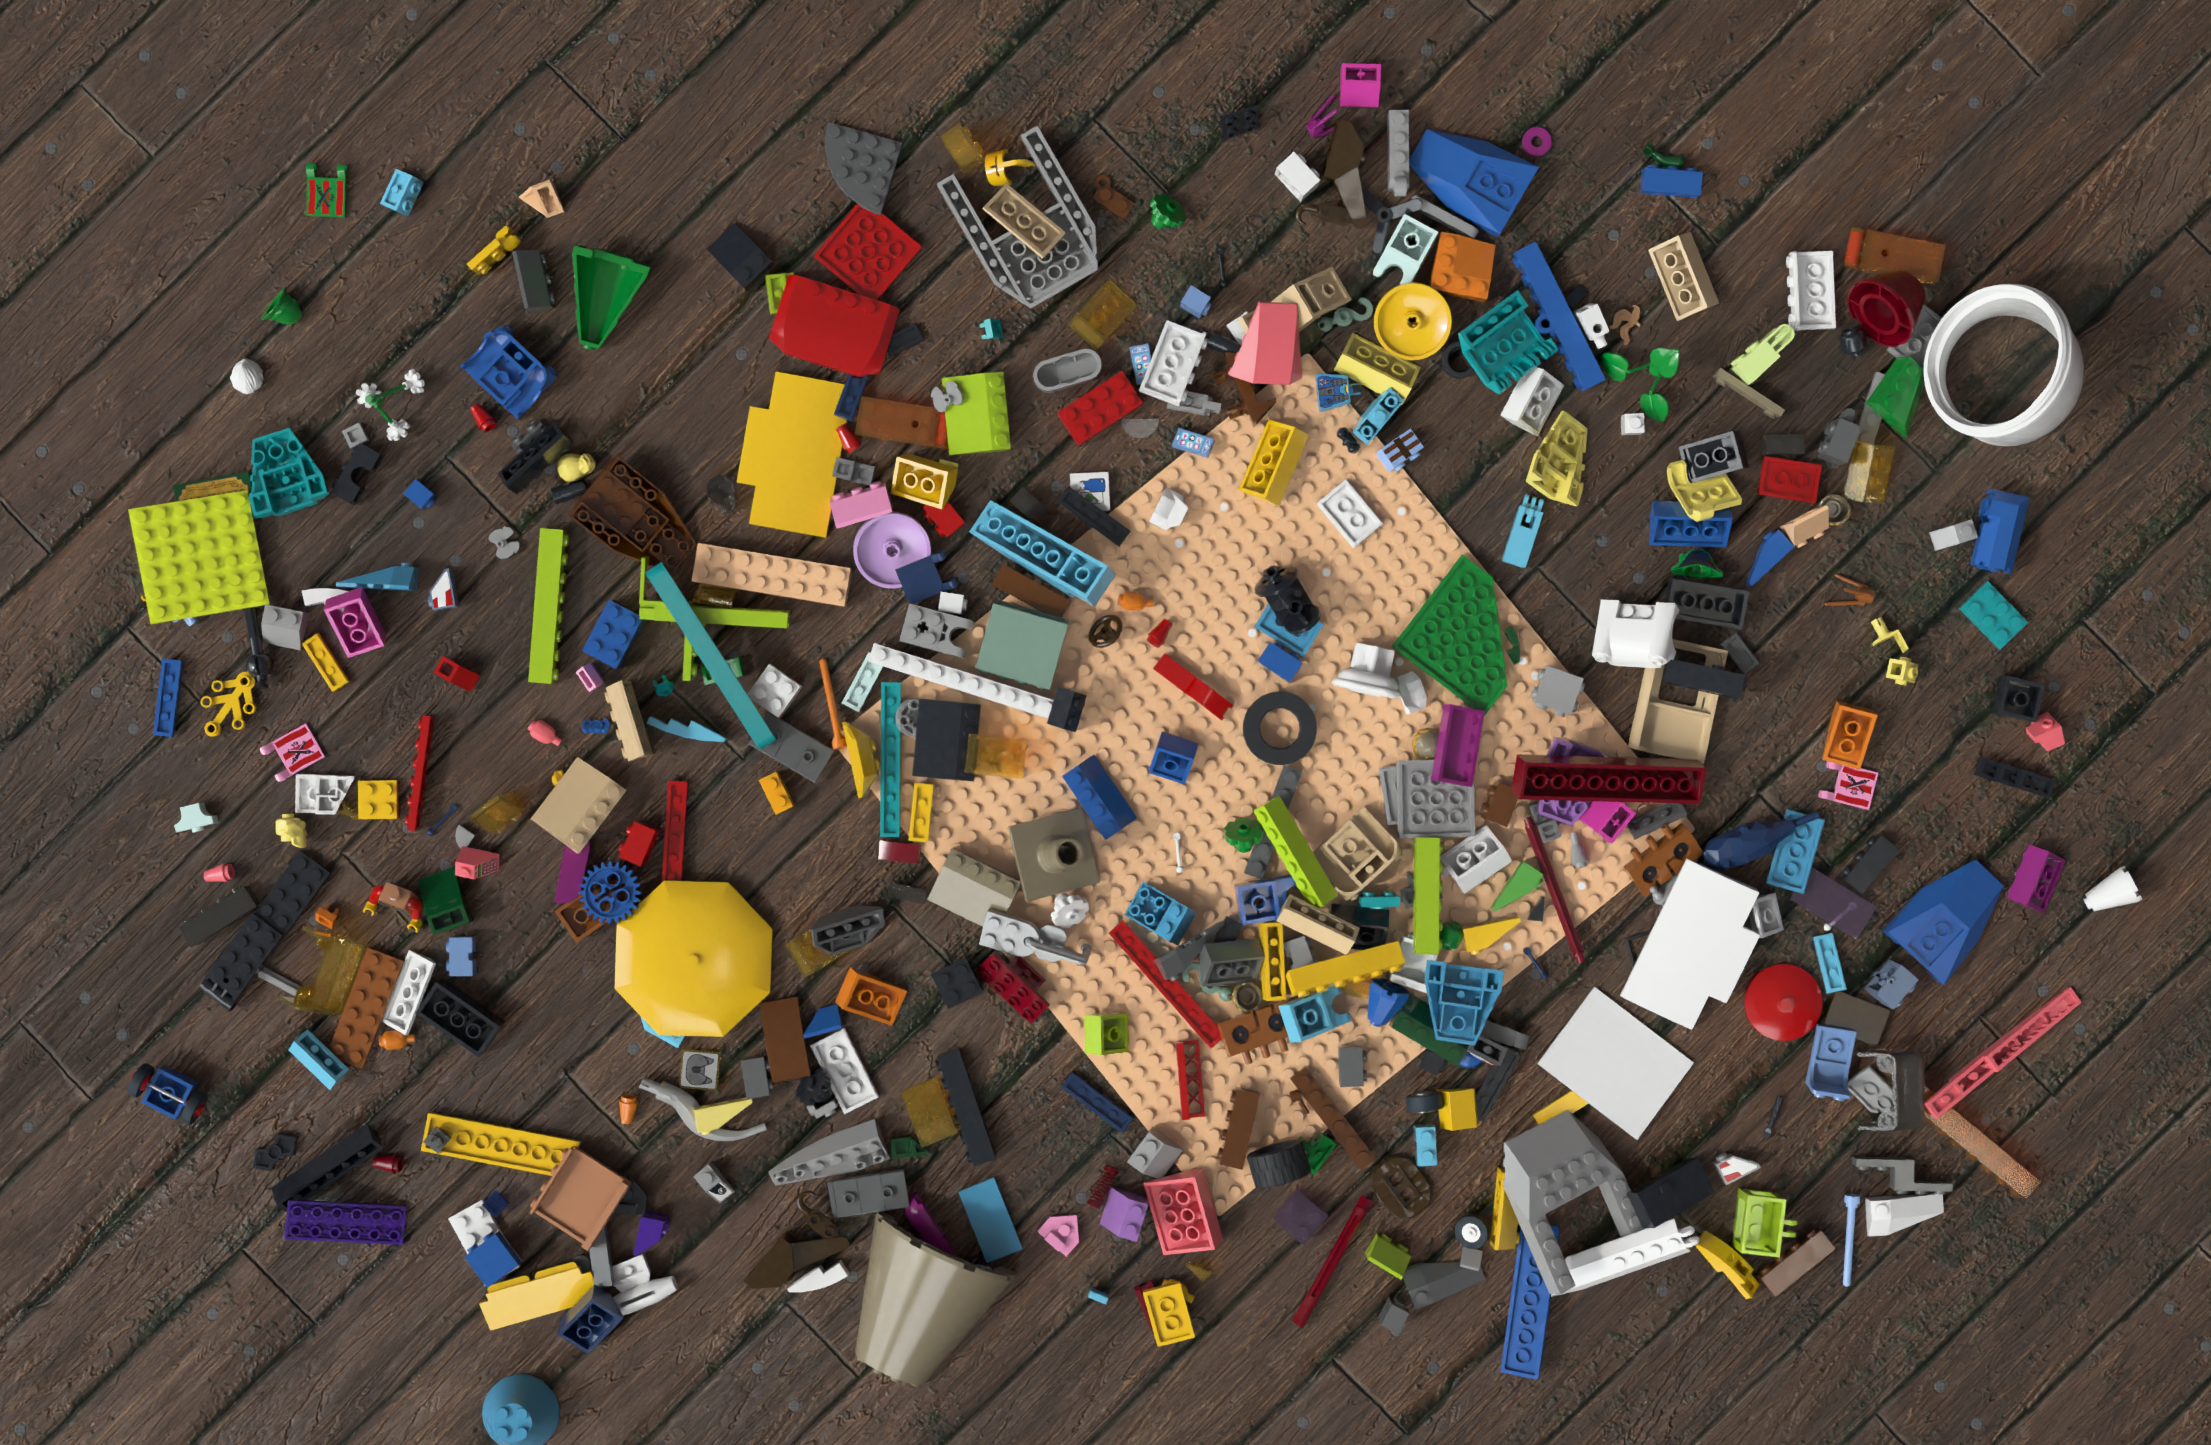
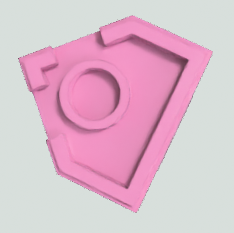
(1061, 1232)

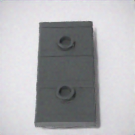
(795, 749)
(868, 1193)

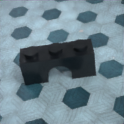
(346, 484)

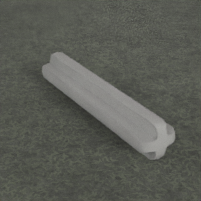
(279, 981)

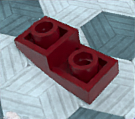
(899, 851)

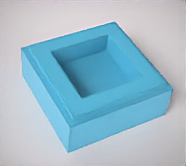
(1098, 1295)

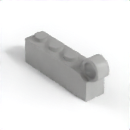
(1398, 151)

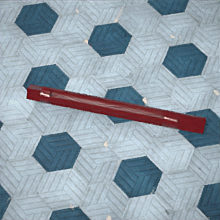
(1332, 1261)

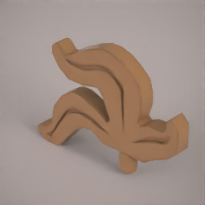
(1625, 315)

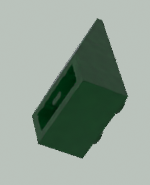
(444, 901)

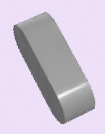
(1067, 370)

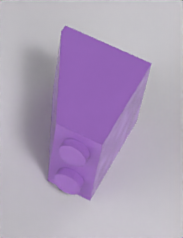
(1124, 1213)

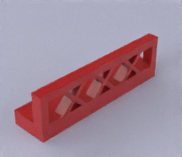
(1183, 1079)

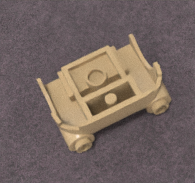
(1357, 854)

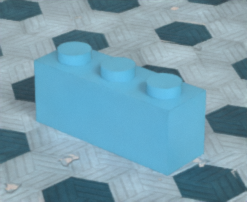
(318, 1059)

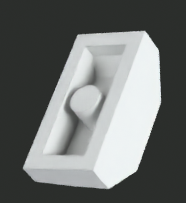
(1169, 510)
(1411, 692)

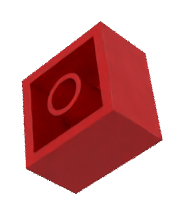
(639, 843)

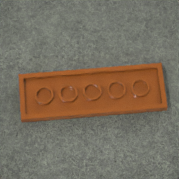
(365, 1007)

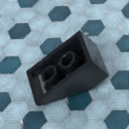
(740, 256)
(1714, 456)

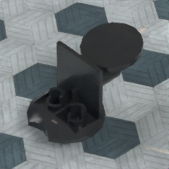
(1288, 598)

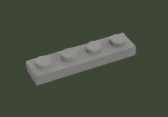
(1869, 419)

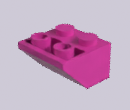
(1360, 85)
(1607, 818)

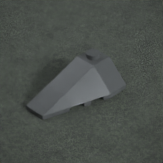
(1180, 957)
(1438, 1280)

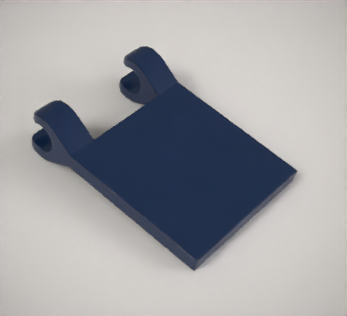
(922, 579)

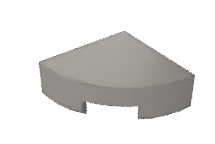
(463, 836)

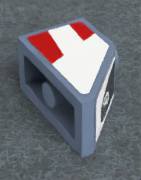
(444, 593)

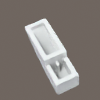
(319, 595)
(820, 1278)

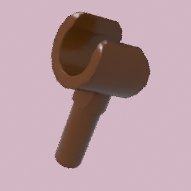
(1296, 1096)

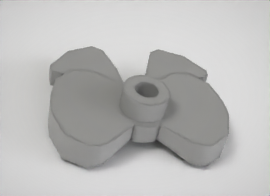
(942, 401)
(504, 549)

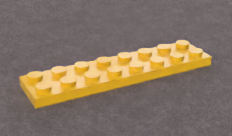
(498, 1144)

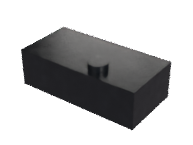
(1708, 602)
(1706, 679)
(460, 1017)
(1670, 1193)

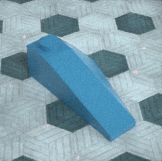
(393, 578)

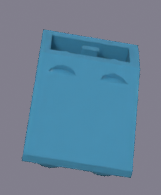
(1160, 913)

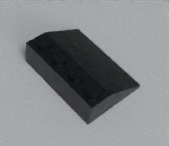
(943, 739)

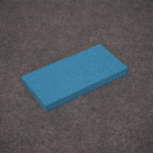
(1795, 855)
(990, 1219)

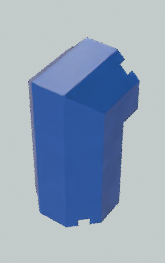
(2000, 531)

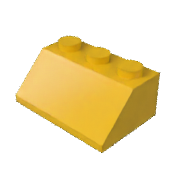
(923, 480)

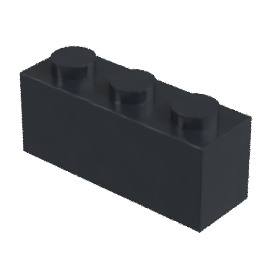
(1868, 863)

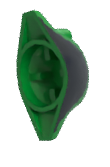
(1697, 564)

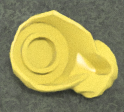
(575, 466)

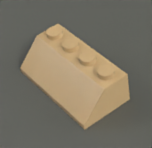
(1683, 276)

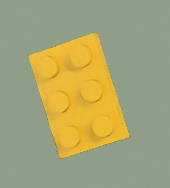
(1168, 1313)

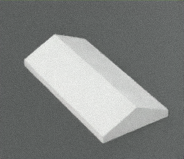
(408, 992)

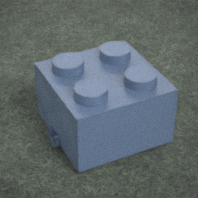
(1892, 984)

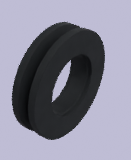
(1300, 746)

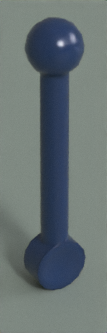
(453, 808)
(1527, 951)

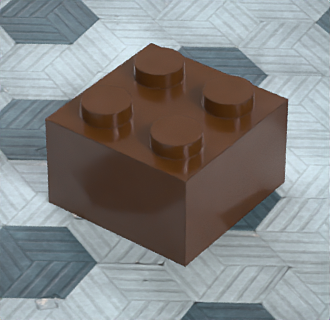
(1499, 804)

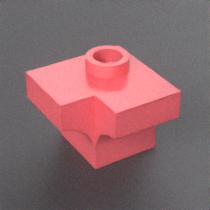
(2046, 732)

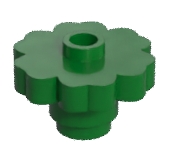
(1166, 212)
(1243, 834)

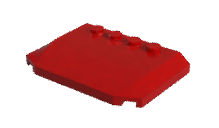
(833, 327)

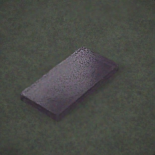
(1834, 904)

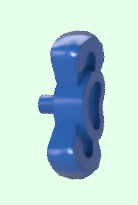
(595, 726)

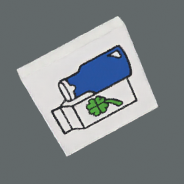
(1093, 488)

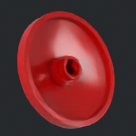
(1783, 1002)

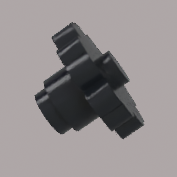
(815, 1088)

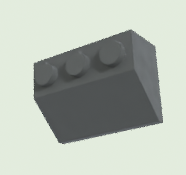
(534, 280)
(1230, 962)

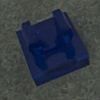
(496, 1203)

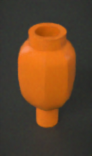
(1134, 601)
(395, 1040)

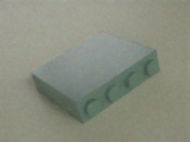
(1022, 644)

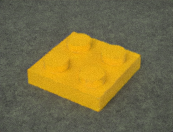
(378, 799)

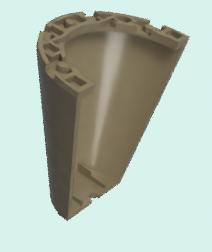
(919, 1303)

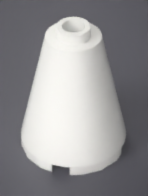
(2113, 891)

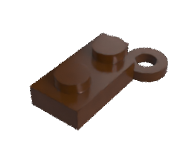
(1112, 199)

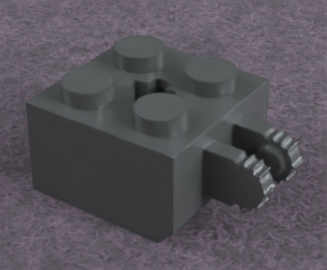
(1839, 439)

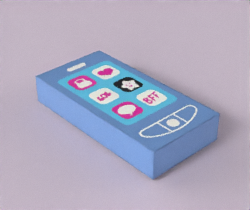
(1140, 359)
(1193, 443)

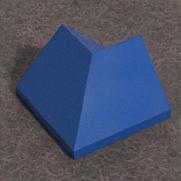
(824, 1021)

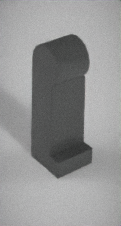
(1505, 1035)

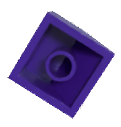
(651, 1230)

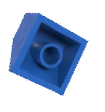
(1173, 758)

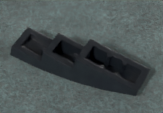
(2014, 777)

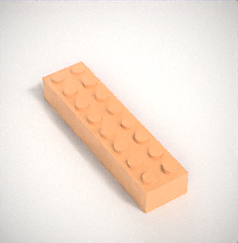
(772, 575)

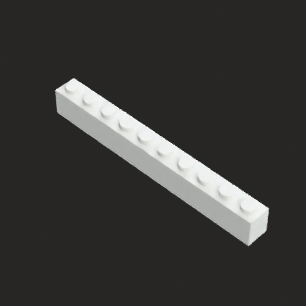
(960, 680)

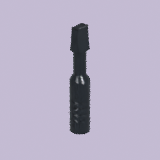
(1773, 1116)

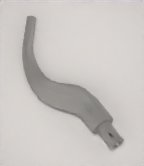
(684, 1106)

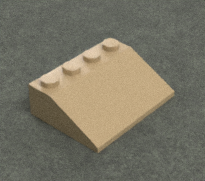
(629, 720)
(578, 805)

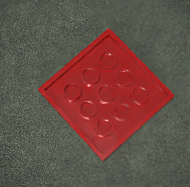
(867, 252)

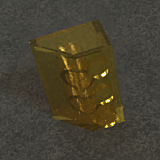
(1869, 472)

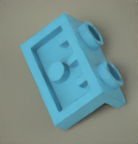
(402, 192)

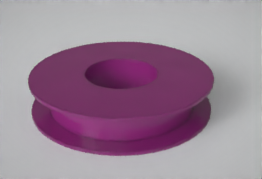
(1543, 135)

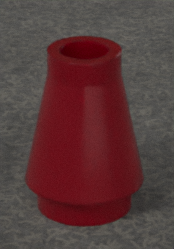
(388, 1163)

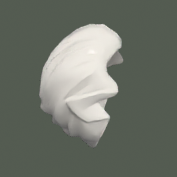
(247, 376)

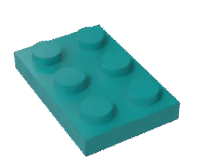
(1993, 615)

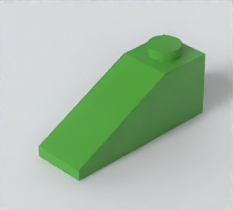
(1520, 883)

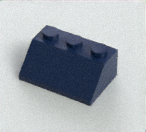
(590, 1319)

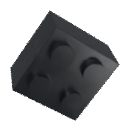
(2018, 699)
(957, 982)

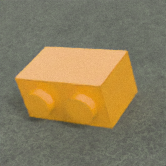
(777, 792)

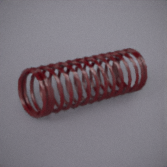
(1110, 1169)

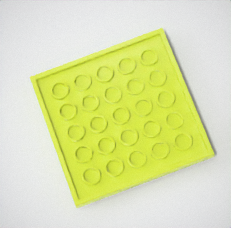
(198, 557)

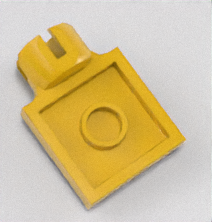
(494, 251)

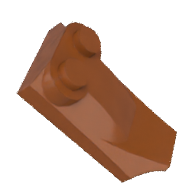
(576, 918)

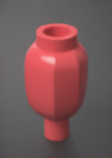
(543, 732)

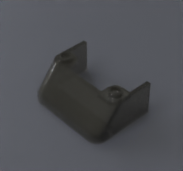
(1907, 1089)

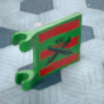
(326, 195)

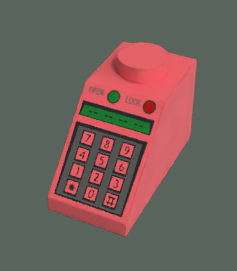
(476, 863)

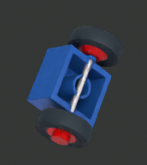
(168, 1092)

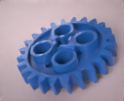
(602, 877)

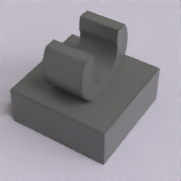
(437, 1139)

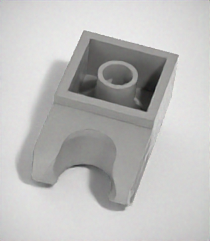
(939, 630)

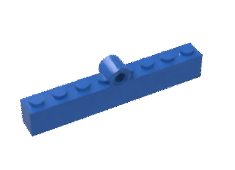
(1558, 316)

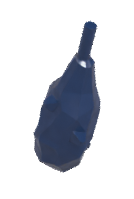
(1750, 841)

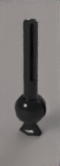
(258, 664)

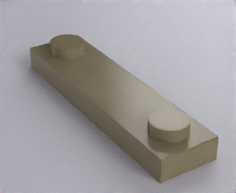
(1725, 379)

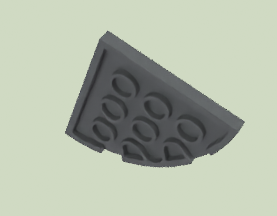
(861, 164)

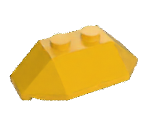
(862, 758)

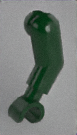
(1664, 161)

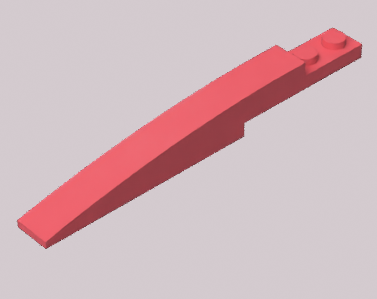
(2002, 1052)

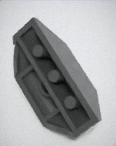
(847, 928)

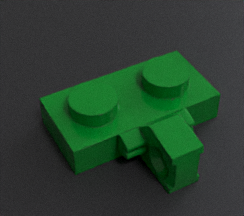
(1318, 1150)

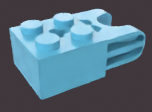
(1312, 1015)

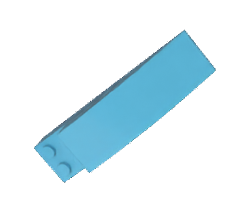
(1043, 554)

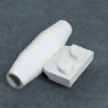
(636, 1288)

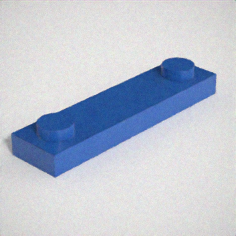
(168, 697)

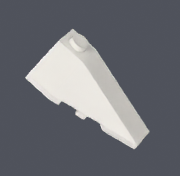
(1898, 1212)

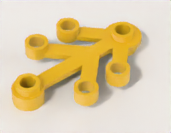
(231, 702)

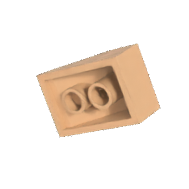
(1807, 526)

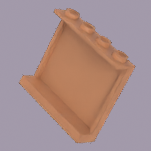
(580, 1196)

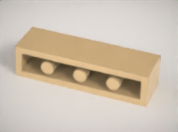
(1318, 924)

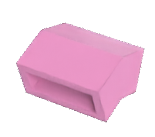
(590, 677)

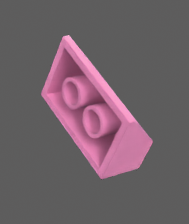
(860, 504)

